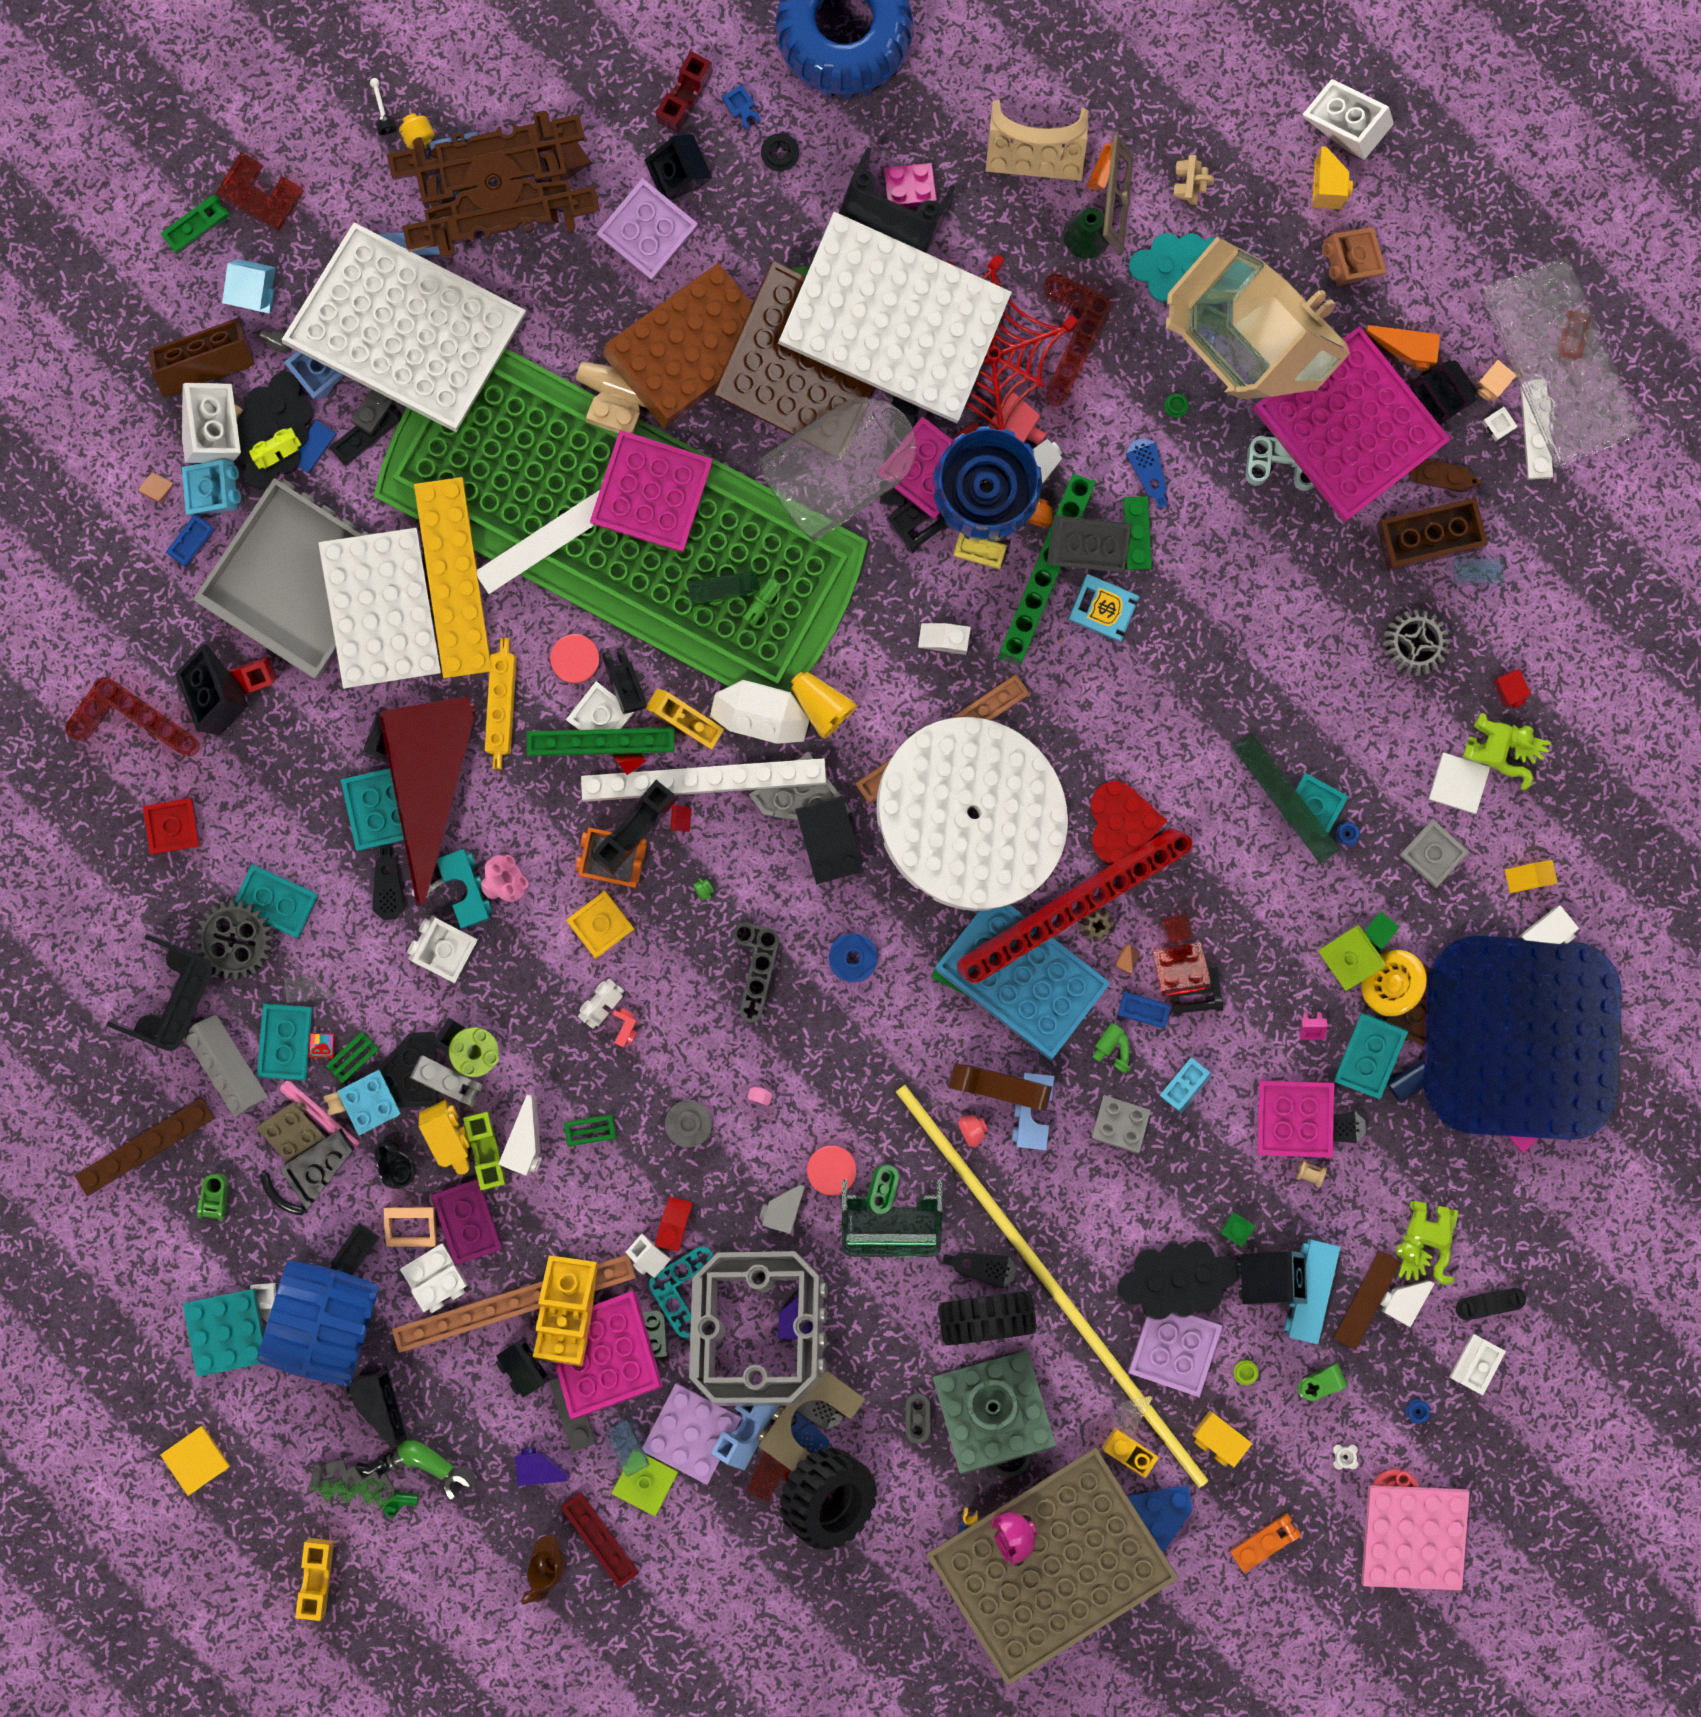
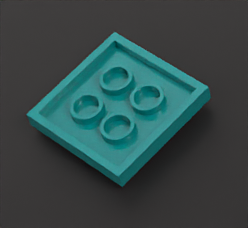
(372, 810)
(224, 1331)

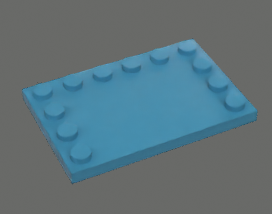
(1036, 995)

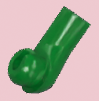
(399, 1501)

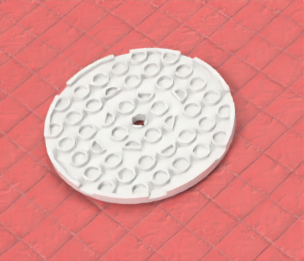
(927, 822)

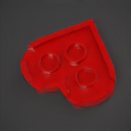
(1122, 821)

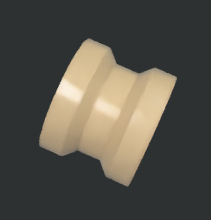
(334, 1103)

